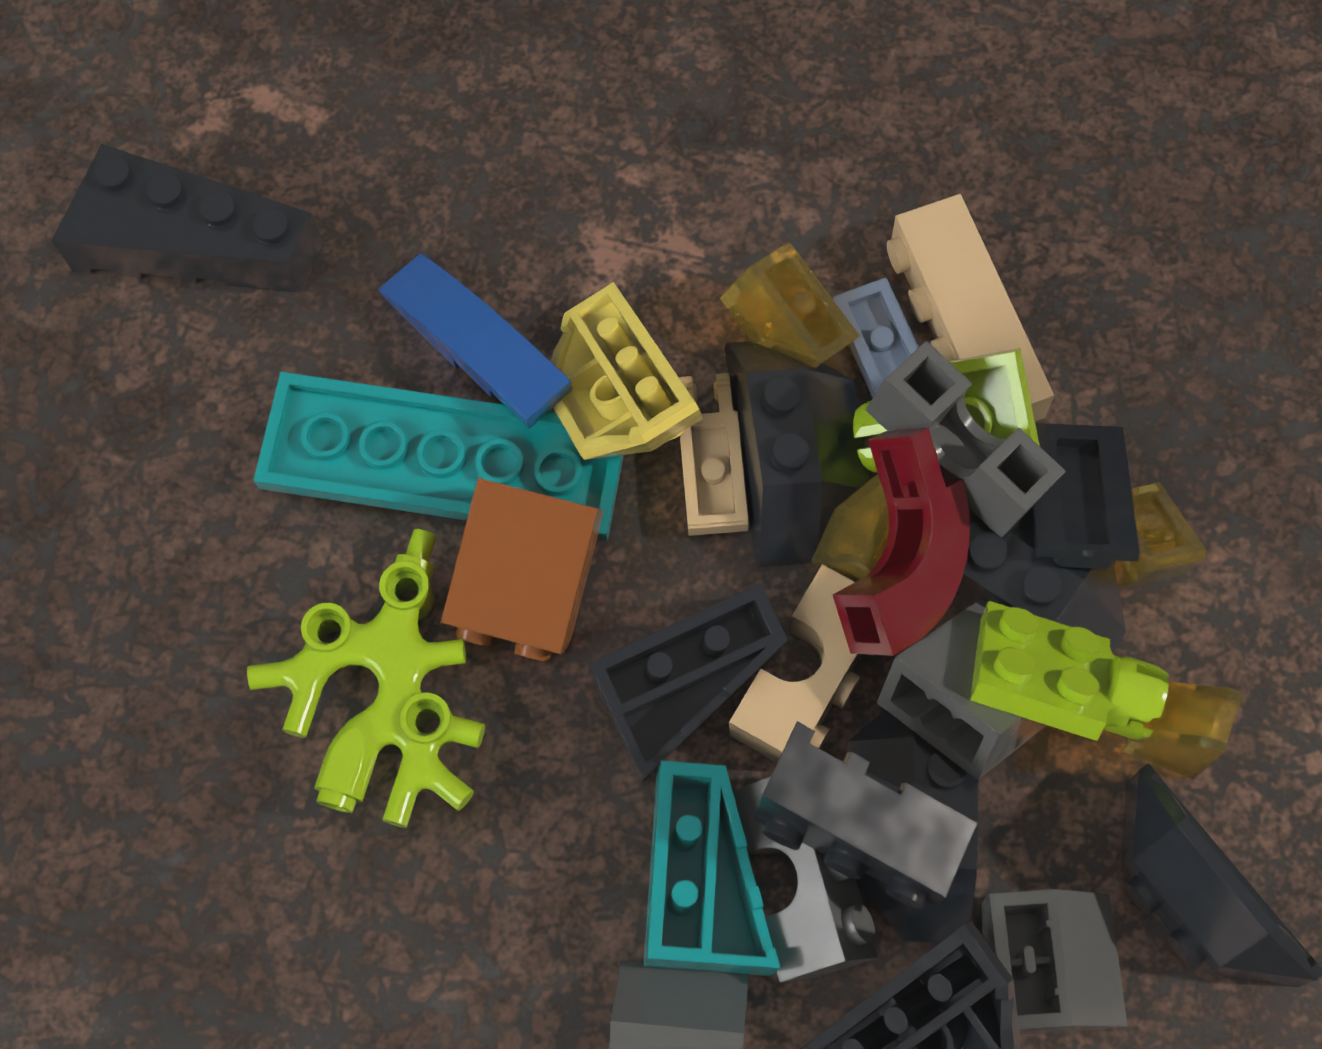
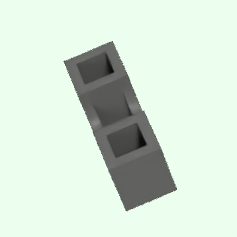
(999, 473)
(826, 920)

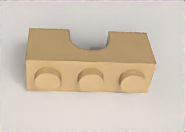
(775, 705)

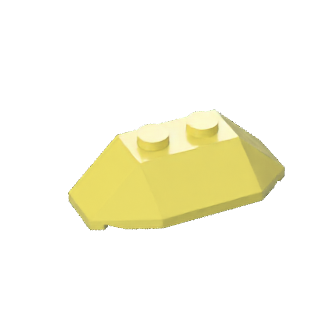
(621, 382)

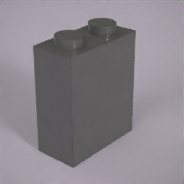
(932, 694)

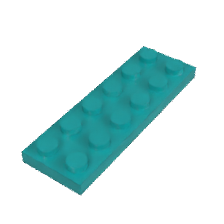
(419, 450)

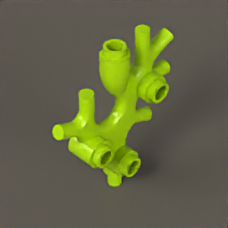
(400, 660)

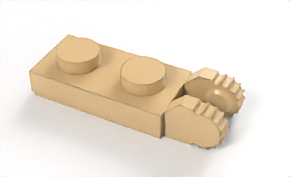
(714, 466)

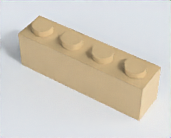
(960, 290)

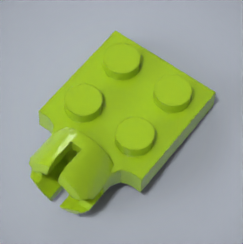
(995, 400)
(1063, 676)

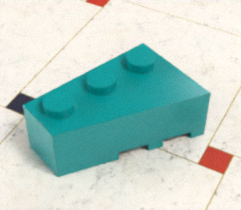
(701, 882)

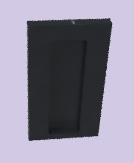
(1090, 508)

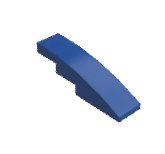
(476, 339)

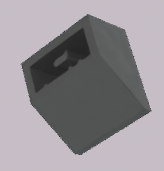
(1060, 958)

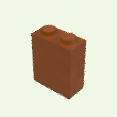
(521, 569)

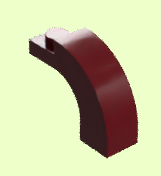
(922, 550)

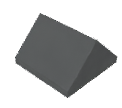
(677, 1008)

